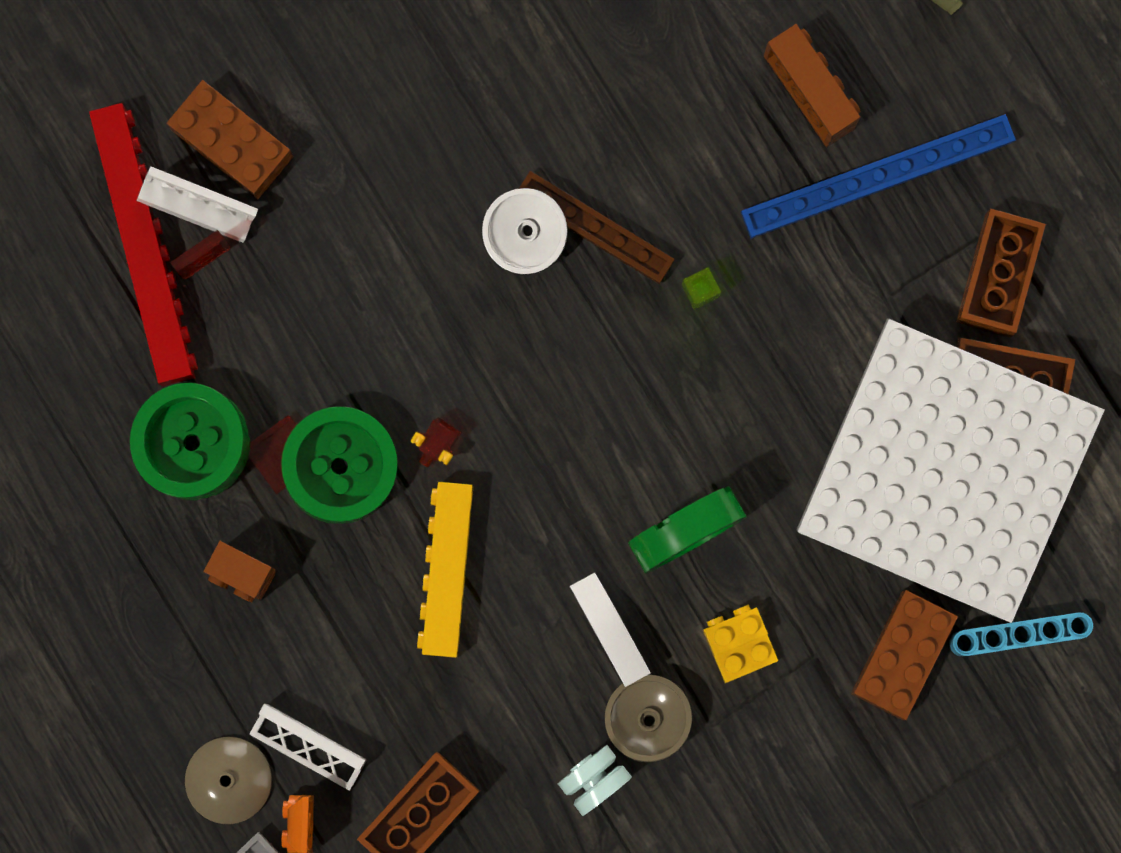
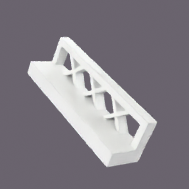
(196, 204)
(313, 737)

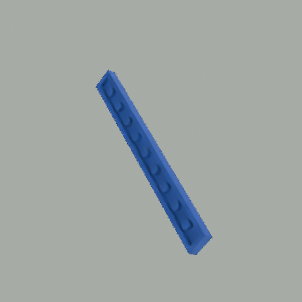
(878, 176)

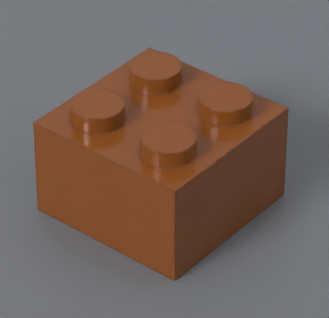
(240, 571)

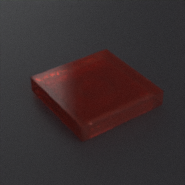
(200, 255)
(267, 452)

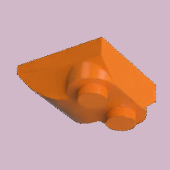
(299, 832)

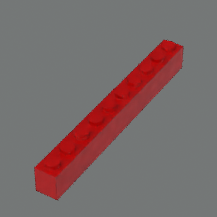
(142, 246)

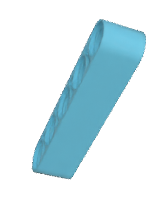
(1034, 634)

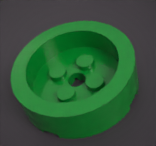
(161, 435)
(339, 435)
(687, 529)

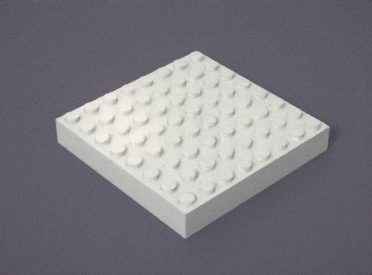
(949, 470)

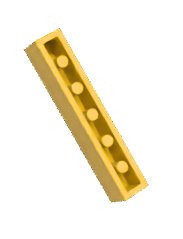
(447, 569)

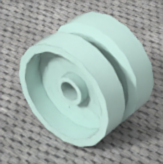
(596, 782)

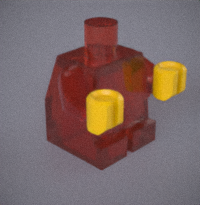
(436, 442)

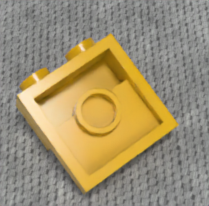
(739, 643)

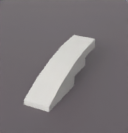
(610, 629)

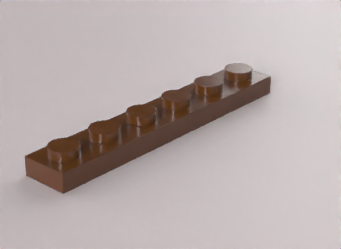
(605, 232)

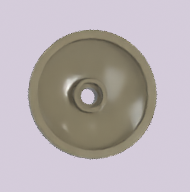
(646, 698)
(249, 780)

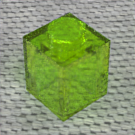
(701, 288)

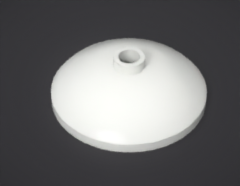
(505, 235)

